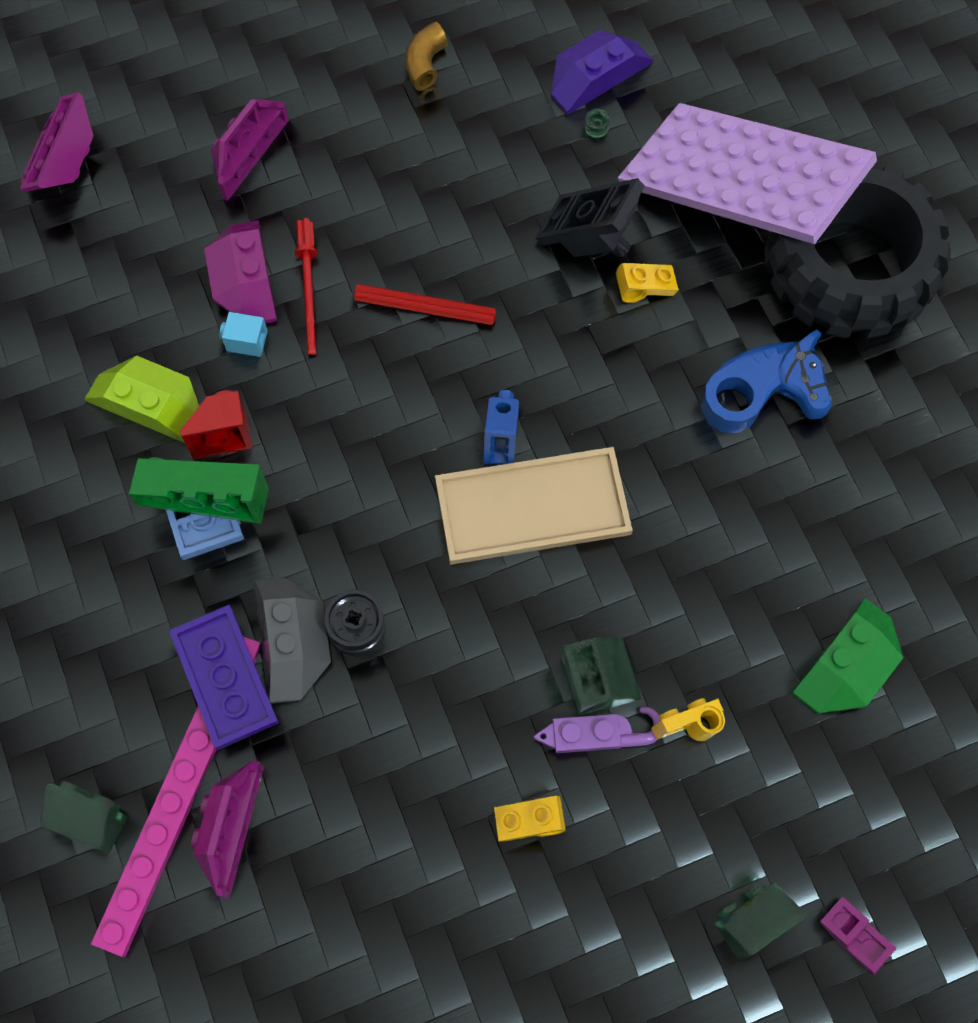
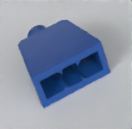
(501, 422)

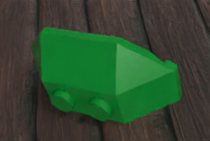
(853, 663)

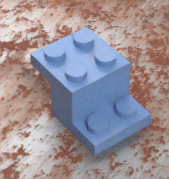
(202, 533)

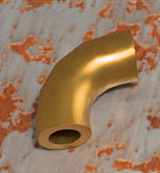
(420, 54)

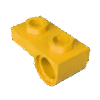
(640, 280)
(673, 721)
(530, 819)

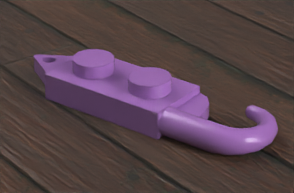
(595, 733)

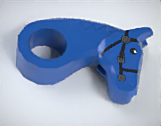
(759, 373)

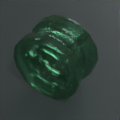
(597, 115)

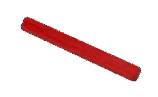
(425, 304)

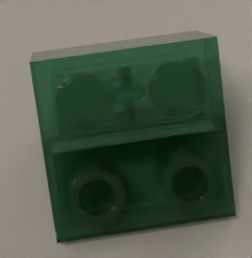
(599, 674)
(81, 818)

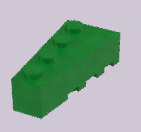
(201, 488)

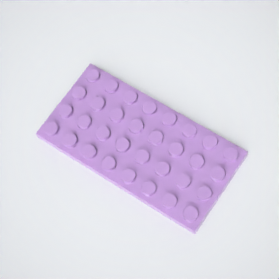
(749, 171)

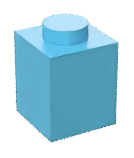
(244, 334)

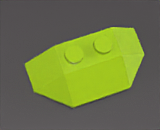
(146, 395)

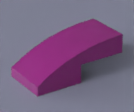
(857, 936)

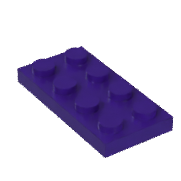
(223, 677)

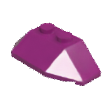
(246, 142)
(60, 146)
(240, 272)
(225, 826)

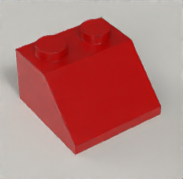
(218, 426)

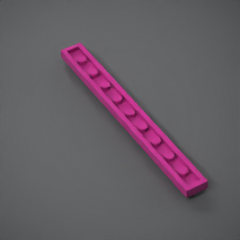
(159, 835)

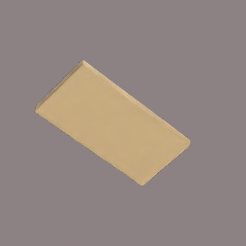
(532, 505)

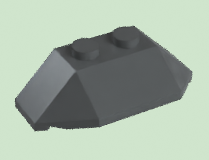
(291, 638)

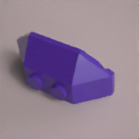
(594, 68)

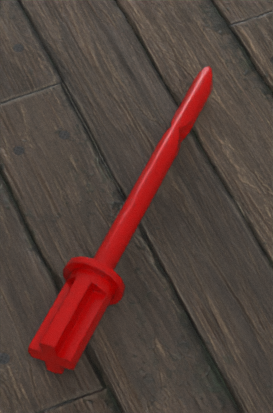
(306, 252)

